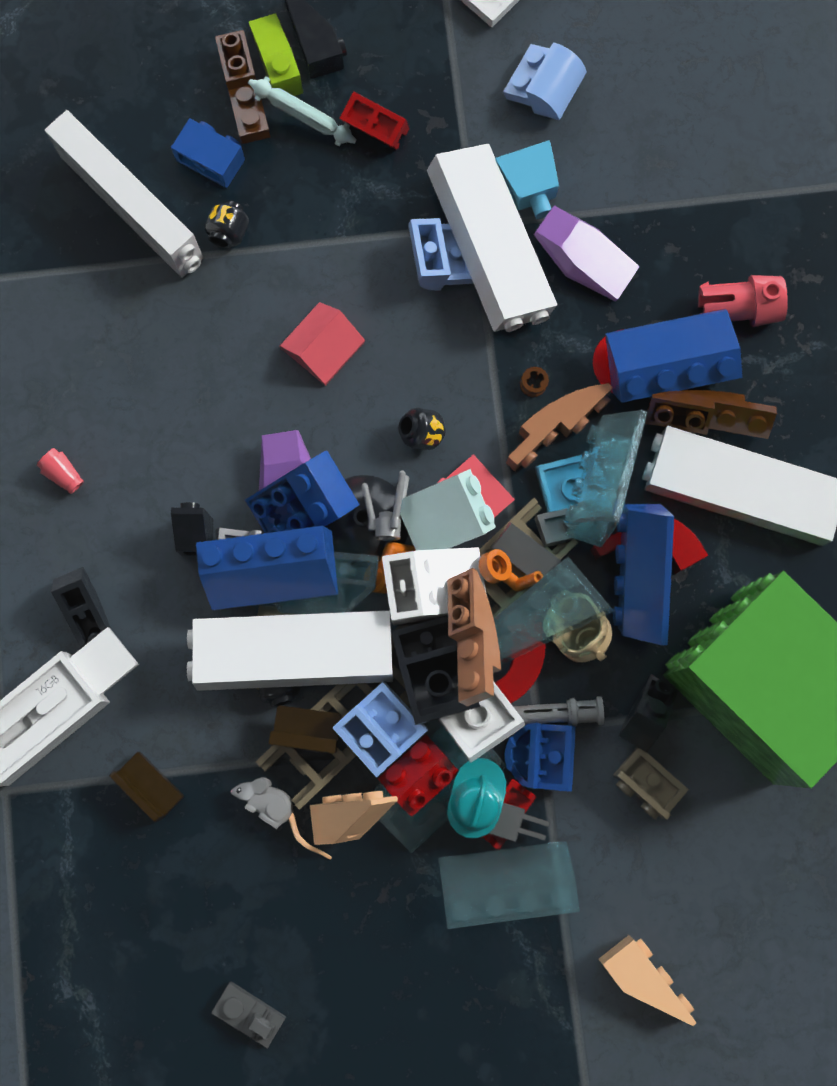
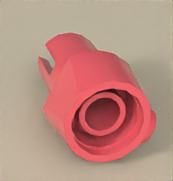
(759, 300)

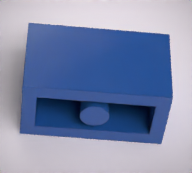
(208, 152)

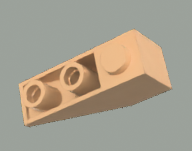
(347, 816)
(636, 976)

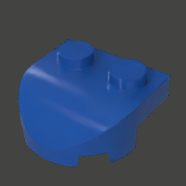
(542, 756)

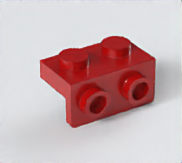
(418, 775)

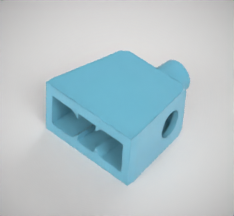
(531, 177)

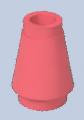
(59, 470)

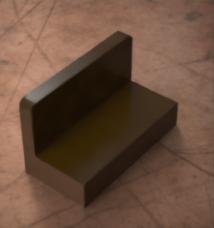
(305, 729)
(147, 787)

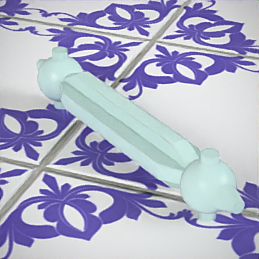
(302, 111)

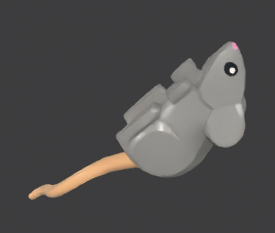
(273, 805)

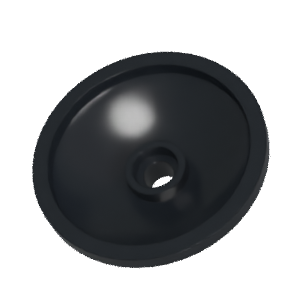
(353, 536)

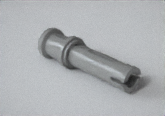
(570, 712)

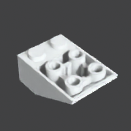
(419, 581)

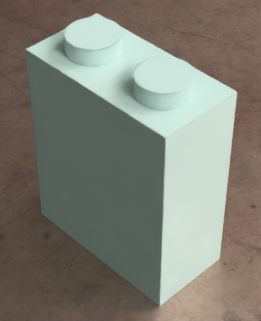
(447, 513)

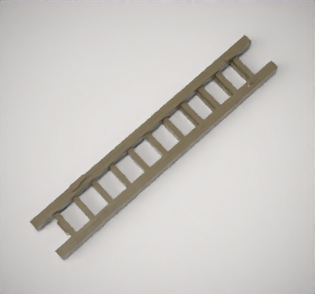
(334, 696)

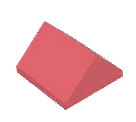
(323, 342)

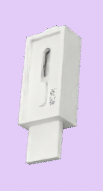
(58, 702)

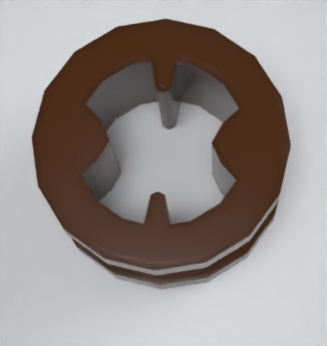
(529, 390)

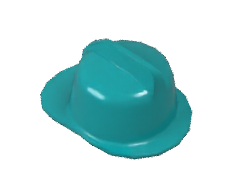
(476, 798)

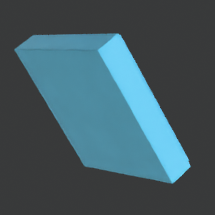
(557, 481)

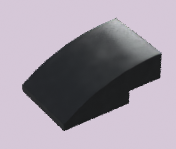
(429, 669)

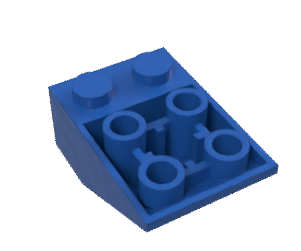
(303, 497)

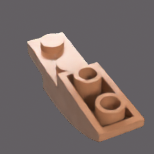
(564, 414)
(476, 637)

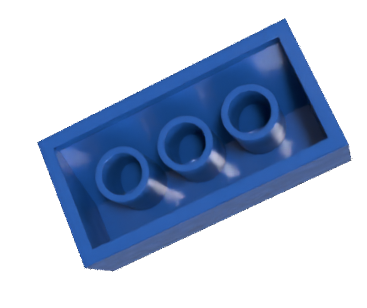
(673, 355)
(268, 568)
(644, 572)

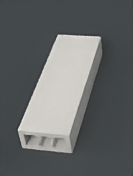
(125, 194)
(491, 238)
(743, 485)
(290, 650)

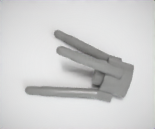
(388, 524)

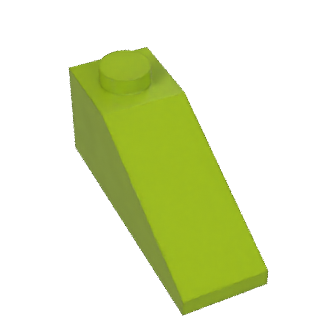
(276, 54)

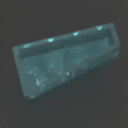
(548, 610)

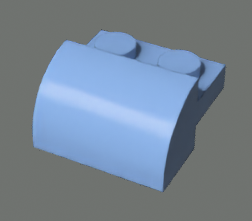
(546, 79)
(437, 255)
(379, 728)

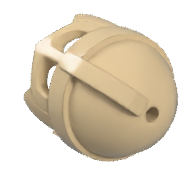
(586, 642)

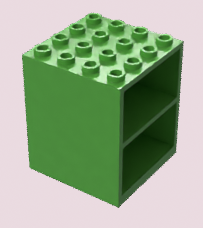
(768, 679)

